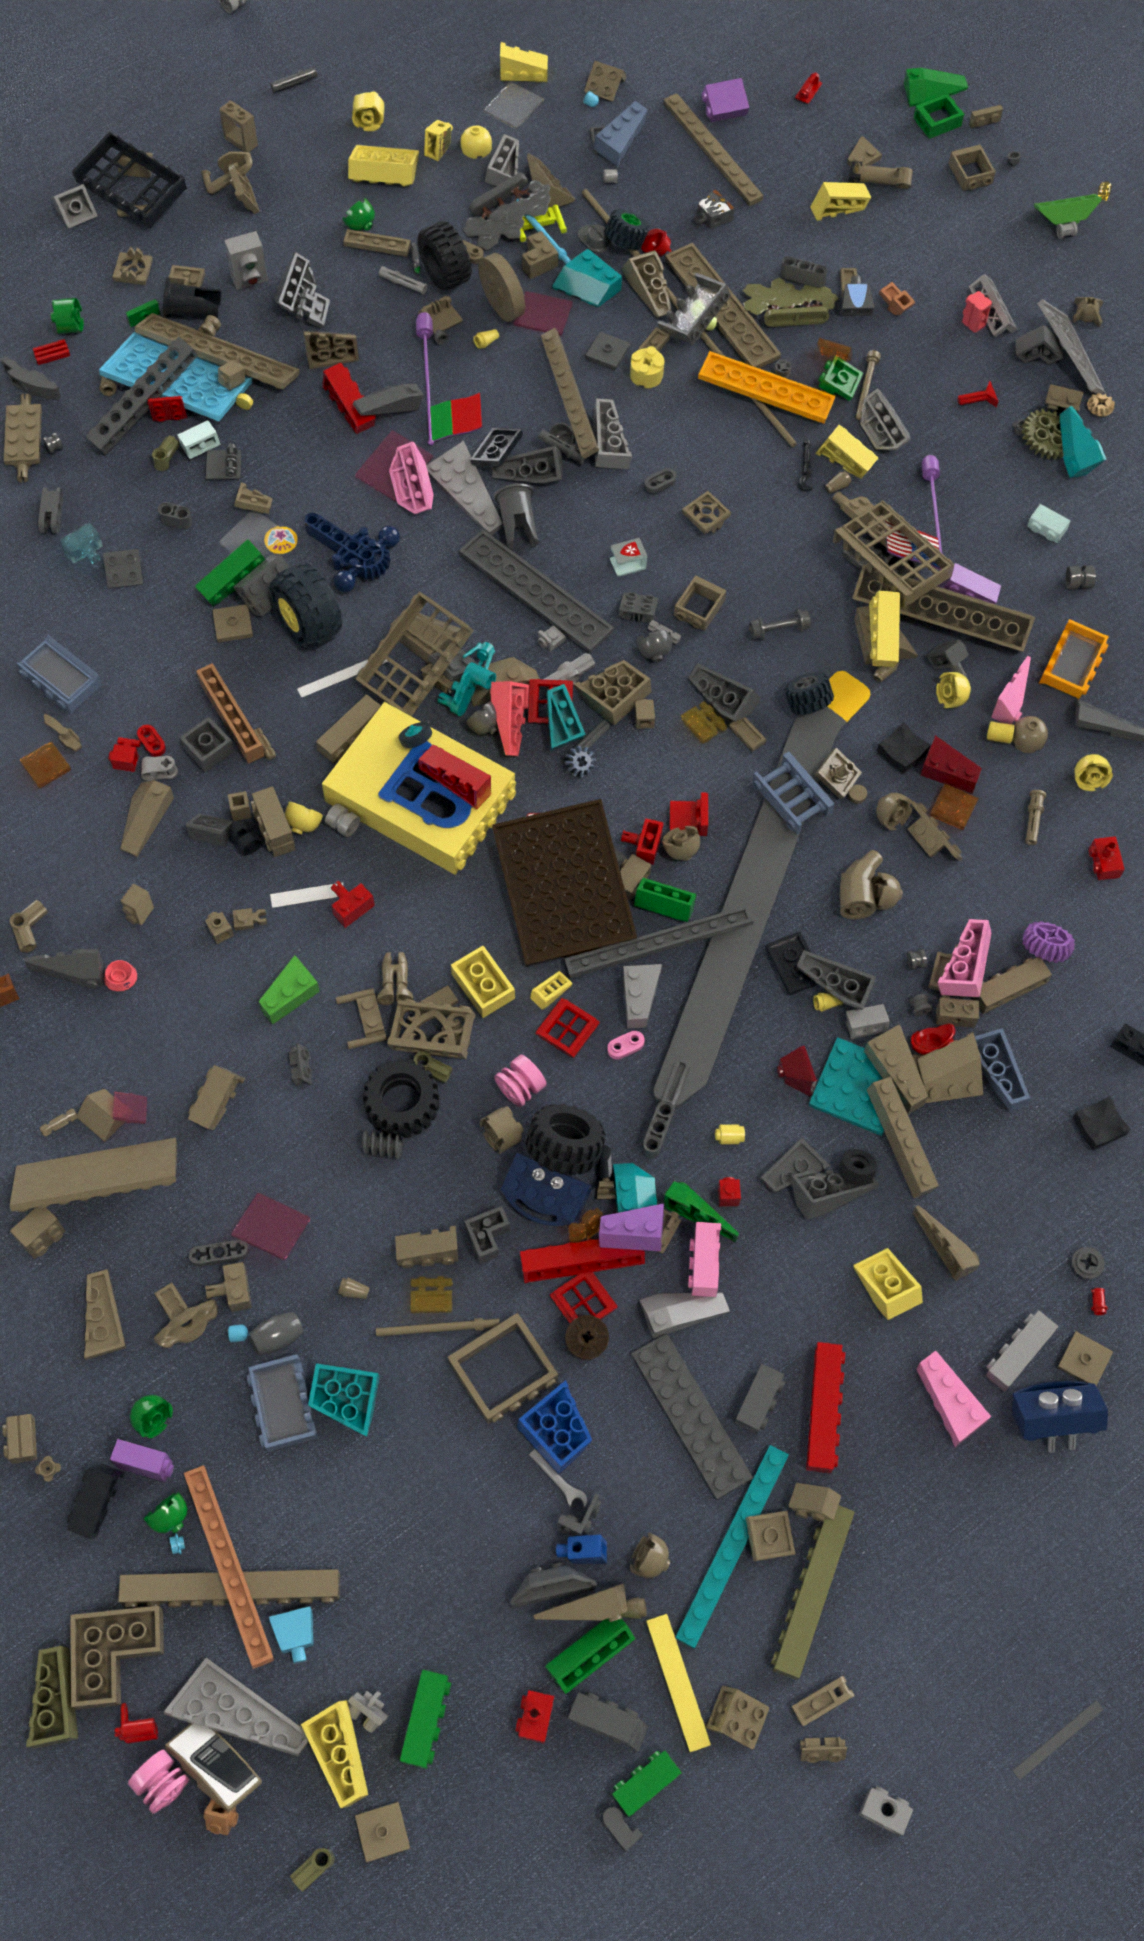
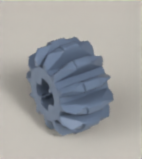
(574, 764)

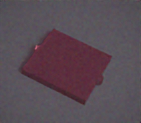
(129, 1108)

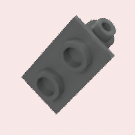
(300, 1057)

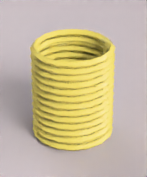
(1000, 732)

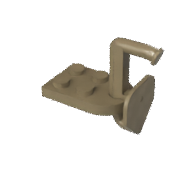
(235, 167)

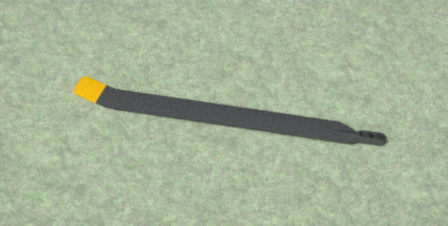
(754, 885)

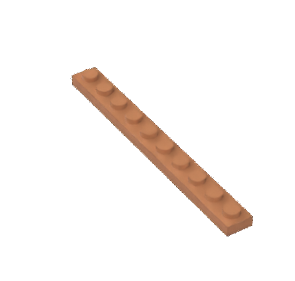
(228, 1567)

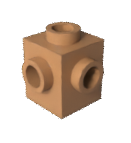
(218, 1819)

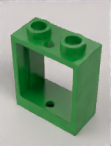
(933, 128)

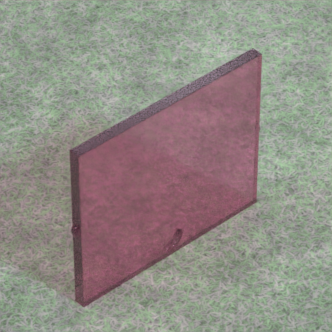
(376, 469)

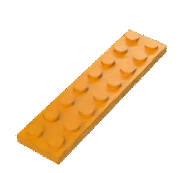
(766, 387)

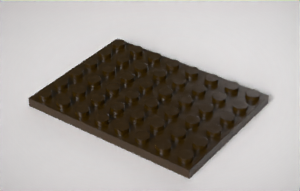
(564, 882)

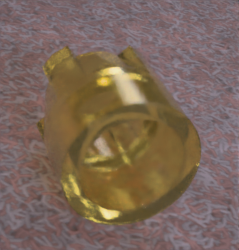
(1104, 190)

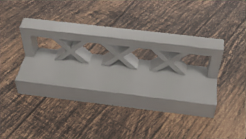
(998, 305)

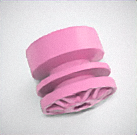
(520, 1080)
(161, 1784)

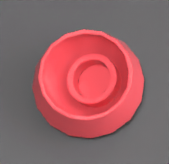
(120, 975)

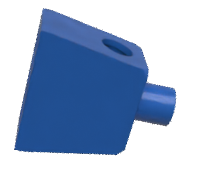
(592, 1552)

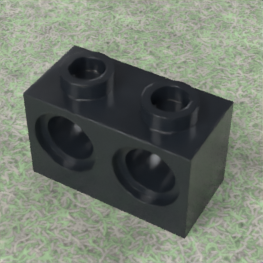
(1130, 1043)

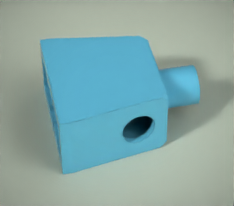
(294, 1632)

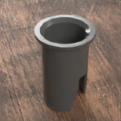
(517, 512)

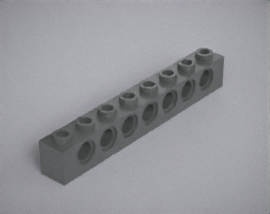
(140, 406)

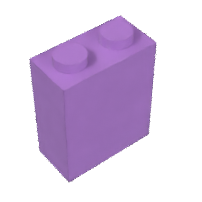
(725, 100)
(142, 1460)

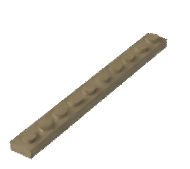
(713, 149)
(569, 393)

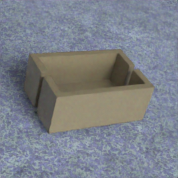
(272, 822)

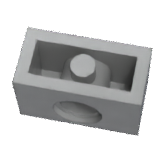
(872, 1811)

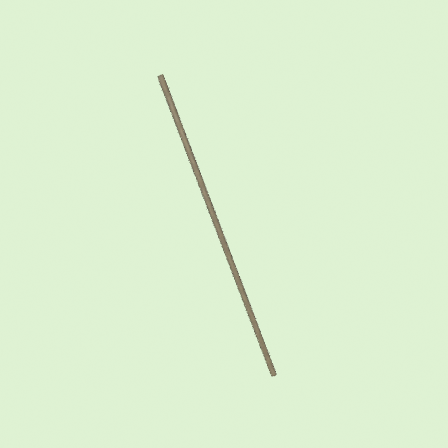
(704, 336)

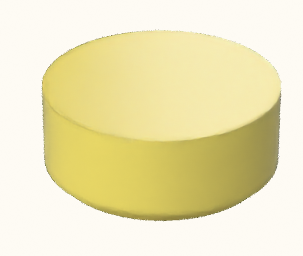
(244, 401)

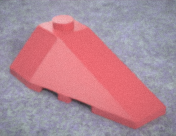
(509, 702)

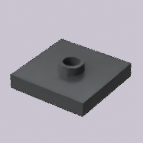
(607, 351)

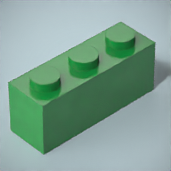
(665, 899)
(645, 1782)

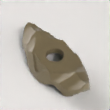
(199, 1316)

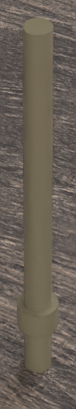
(479, 1324)

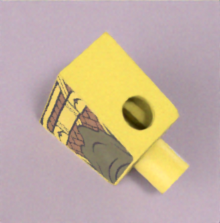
(437, 139)

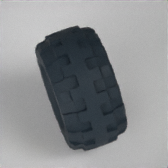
(305, 606)

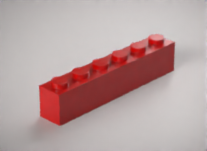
(575, 1259)
(824, 1408)

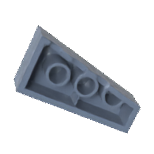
(620, 133)

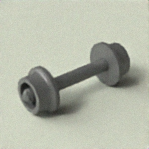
(801, 620)

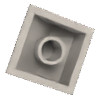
(74, 206)

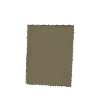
(98, 1114)

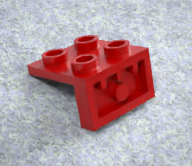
(167, 408)
(690, 814)

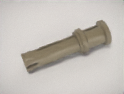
(1035, 809)

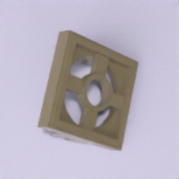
(130, 277)
(716, 523)

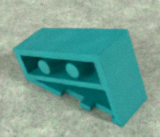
(562, 718)

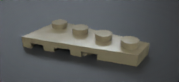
(103, 1323)

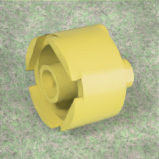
(368, 111)
(647, 367)

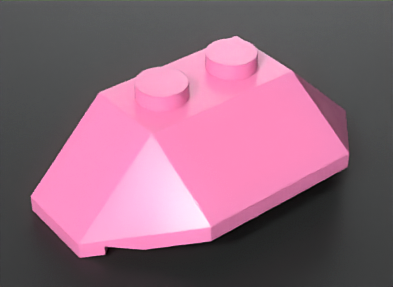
(411, 479)

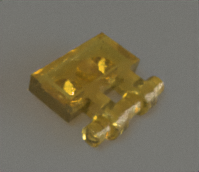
(700, 725)
(431, 1301)

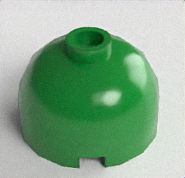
(360, 216)
(150, 1415)
(168, 1514)

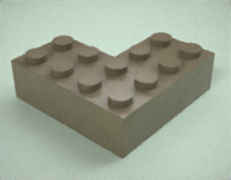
(101, 1642)

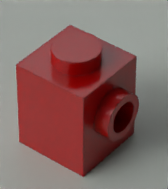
(729, 1192)

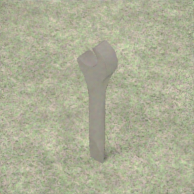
(570, 1493)

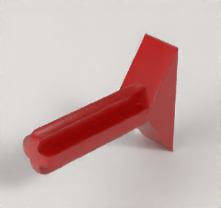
(988, 395)

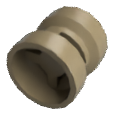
(210, 325)

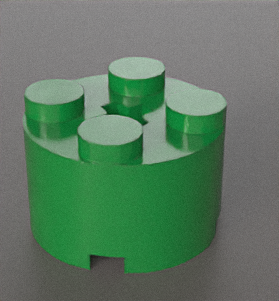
(67, 315)

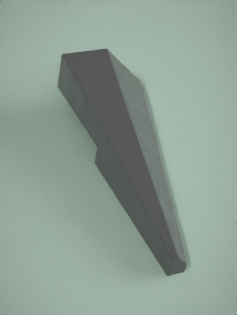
(1097, 719)

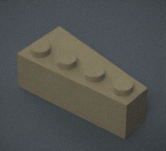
(893, 1059)

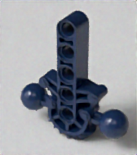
(352, 552)

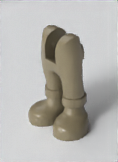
(386, 995)

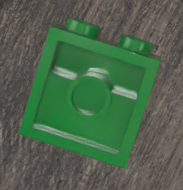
(840, 378)

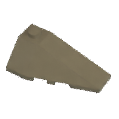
(647, 279)
(145, 813)

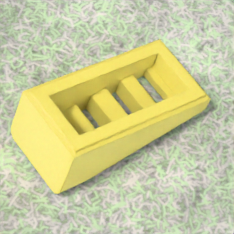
(542, 998)

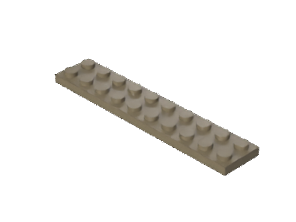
(732, 318)
(218, 350)

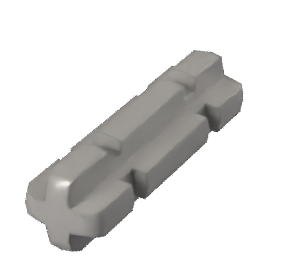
(654, 626)

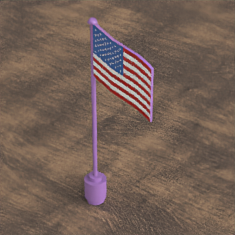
(898, 543)

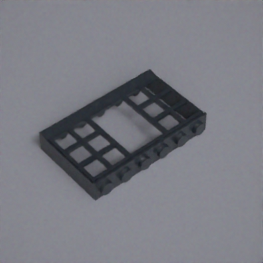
(139, 156)

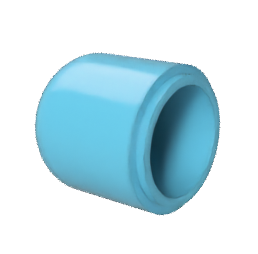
(591, 99)
(237, 1333)

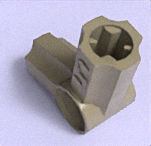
(29, 917)

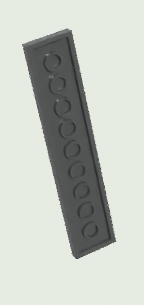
(536, 591)

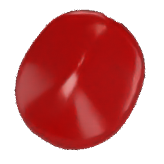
(932, 1038)

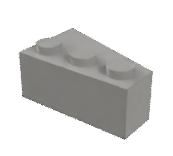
(504, 162)
(639, 991)

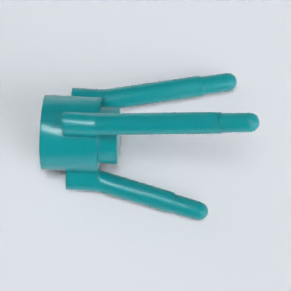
(484, 652)

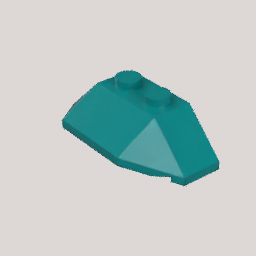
(633, 1187)

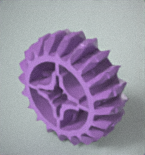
(1048, 941)

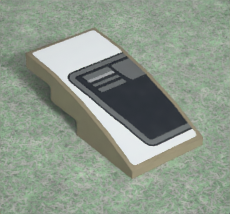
(214, 1765)

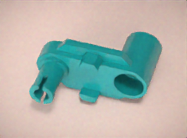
(465, 689)

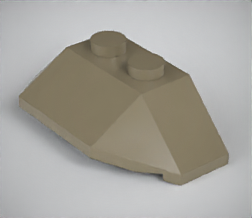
(506, 670)

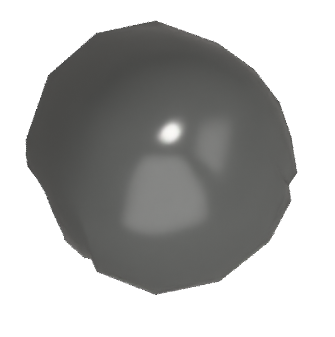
(563, 432)

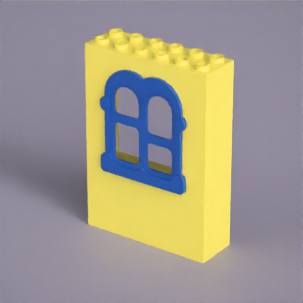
(376, 767)

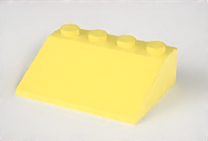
(383, 165)

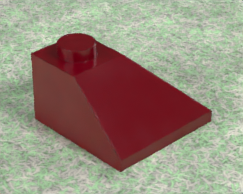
(797, 1071)

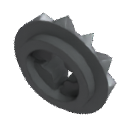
(1095, 1259)

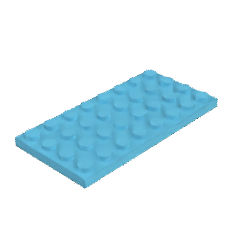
(196, 384)

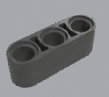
(803, 271)

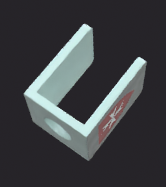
(628, 557)

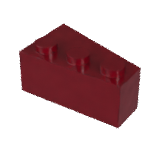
(950, 767)

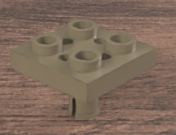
(843, 773)

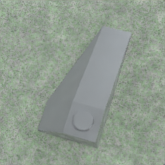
(676, 1311)

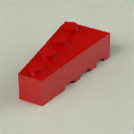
(345, 392)
(456, 775)

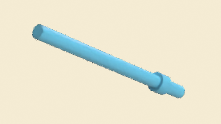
(562, 255)

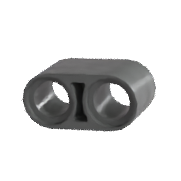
(175, 515)

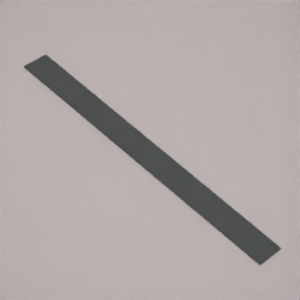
(1057, 1740)

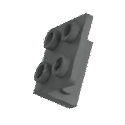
(569, 1524)

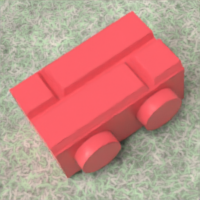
(976, 311)

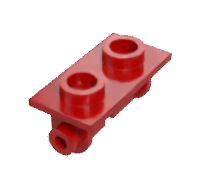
(809, 88)

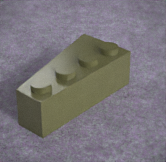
(52, 1715)

